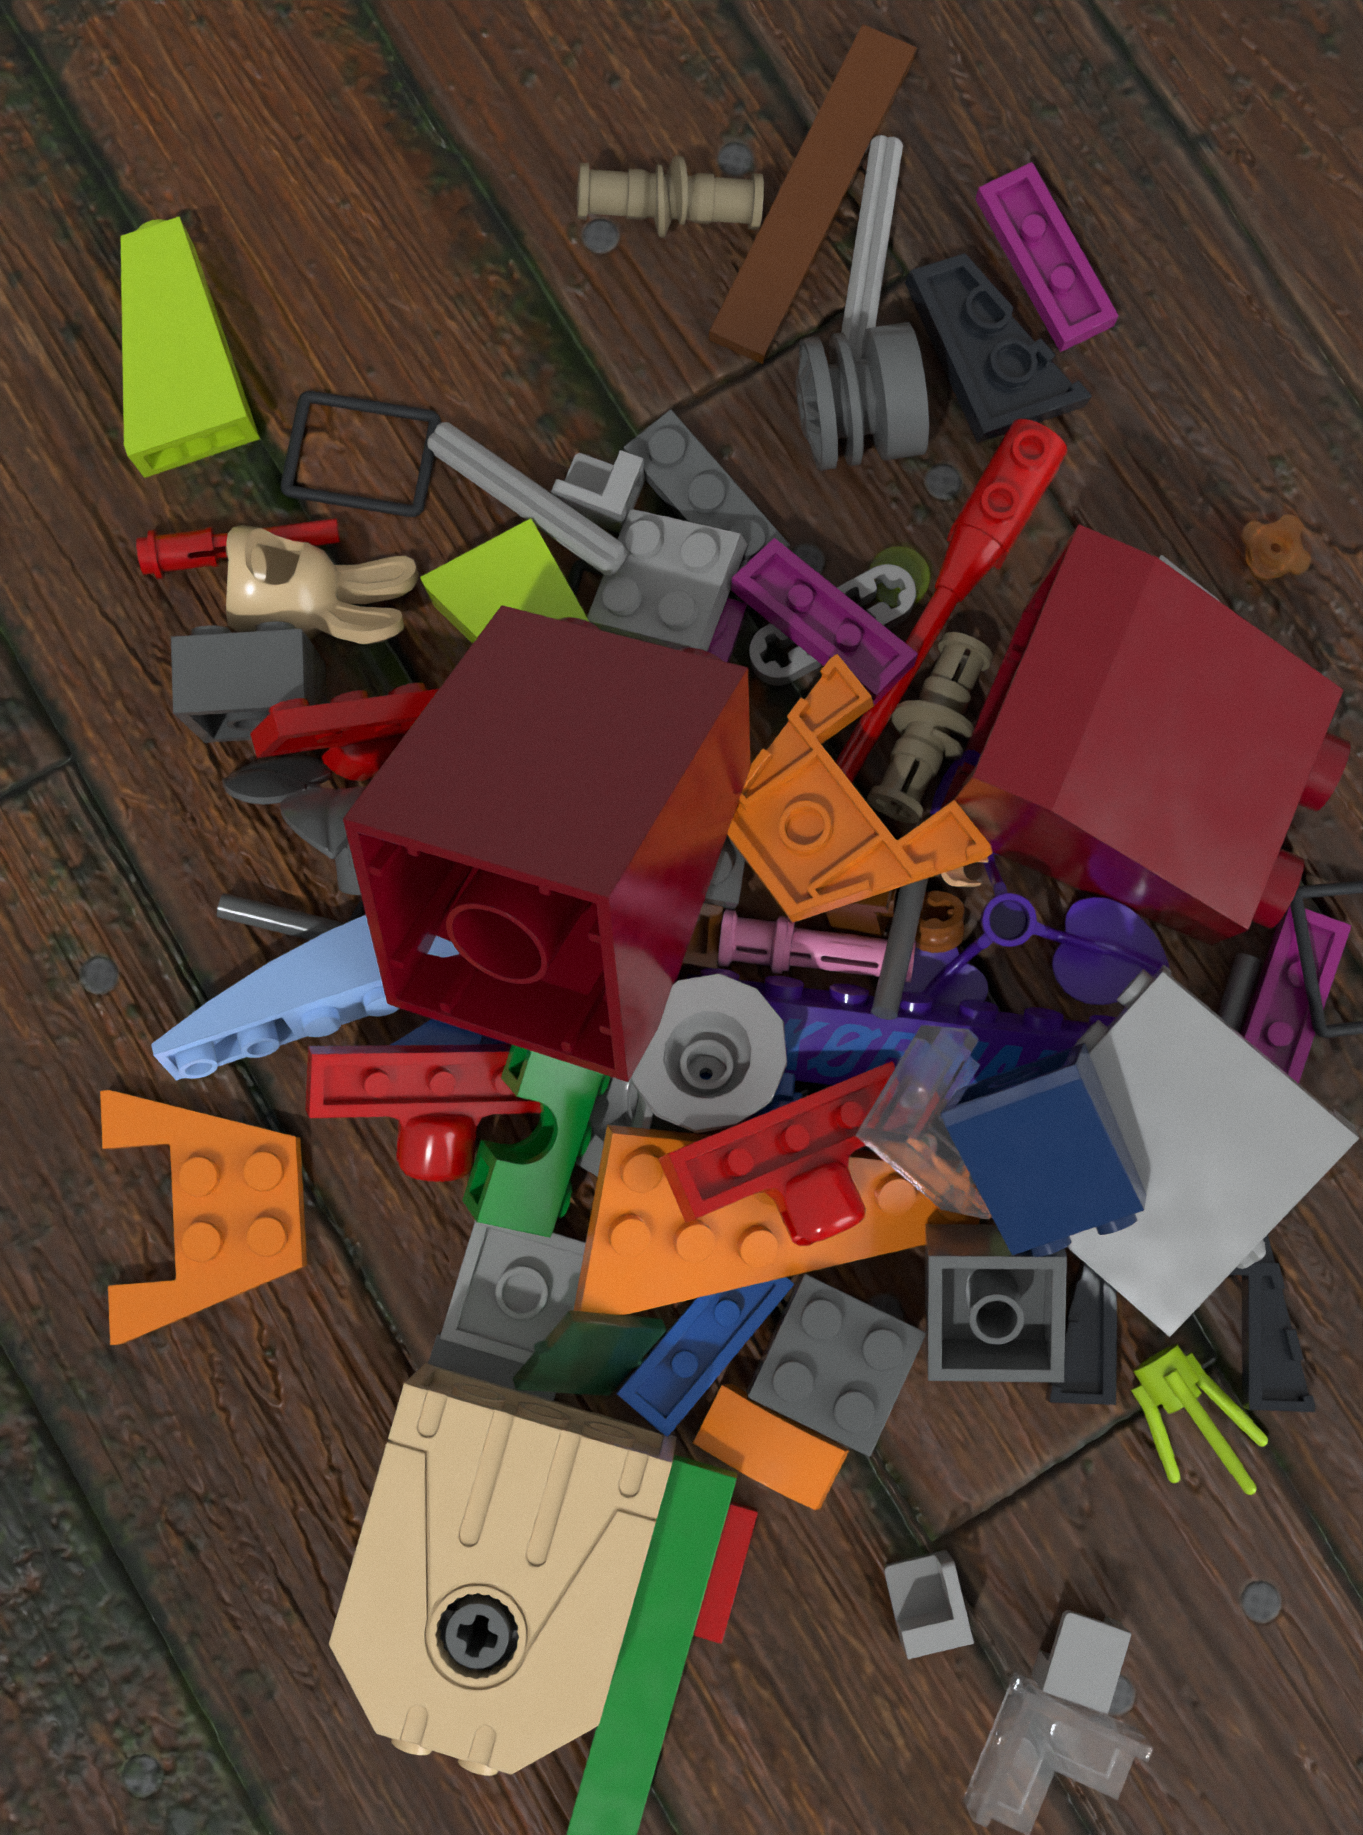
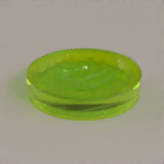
(909, 561)

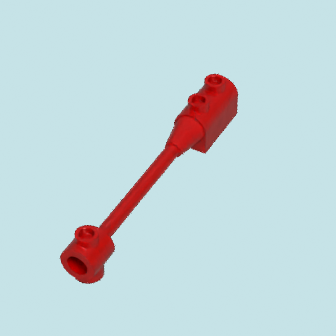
(977, 542)

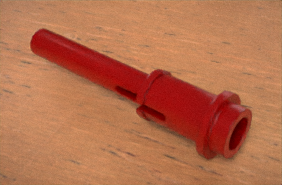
(205, 548)

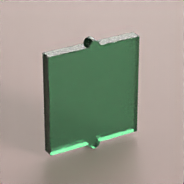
(588, 1353)

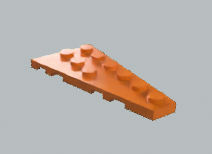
(648, 1257)

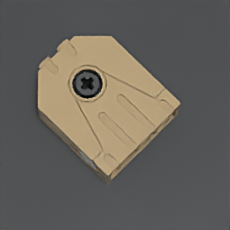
(496, 1570)

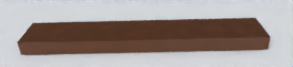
(812, 194)

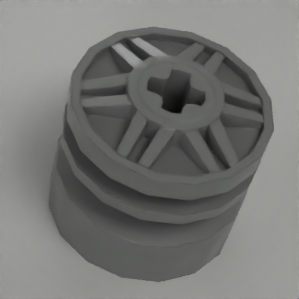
(863, 396)

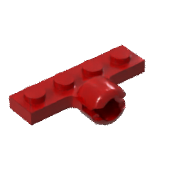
(352, 725)
(429, 1089)
(790, 1155)

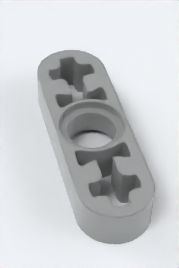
(865, 589)

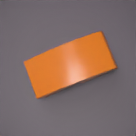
(770, 1447)

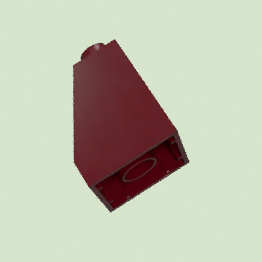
(1150, 745)
(555, 832)

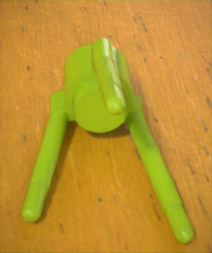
(1170, 1381)

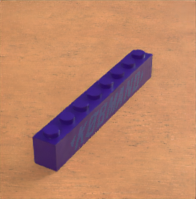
(838, 1037)

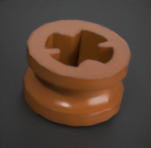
(940, 922)

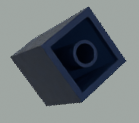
(1046, 1152)

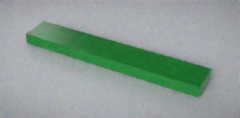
(653, 1650)

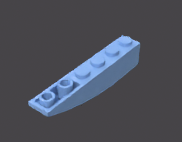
(285, 1000)

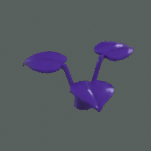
(1097, 954)

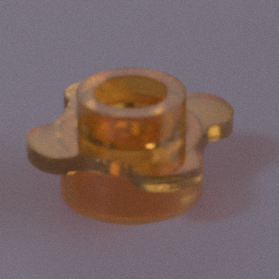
(1263, 561)

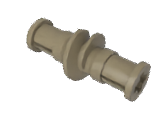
(670, 196)
(928, 727)

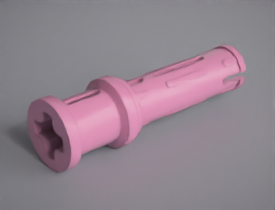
(784, 945)

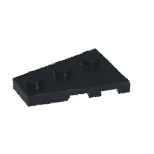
(986, 352)

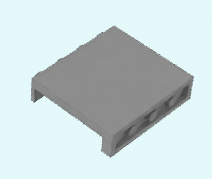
(1215, 1142)

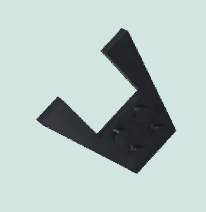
(1269, 1344)

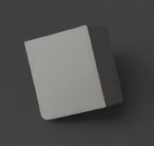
(602, 489)
(928, 1604)
(1083, 1660)

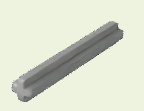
(871, 240)
(527, 499)

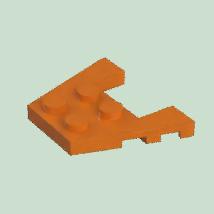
(812, 829)
(232, 1209)

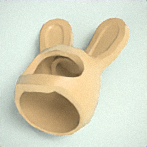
(302, 586)

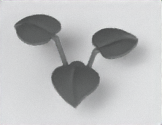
(305, 806)

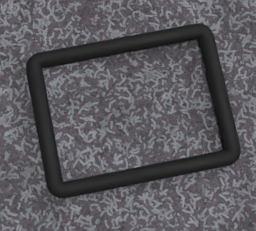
(350, 500)
(1307, 960)

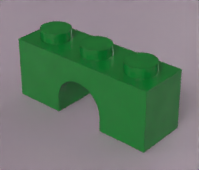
(528, 1181)

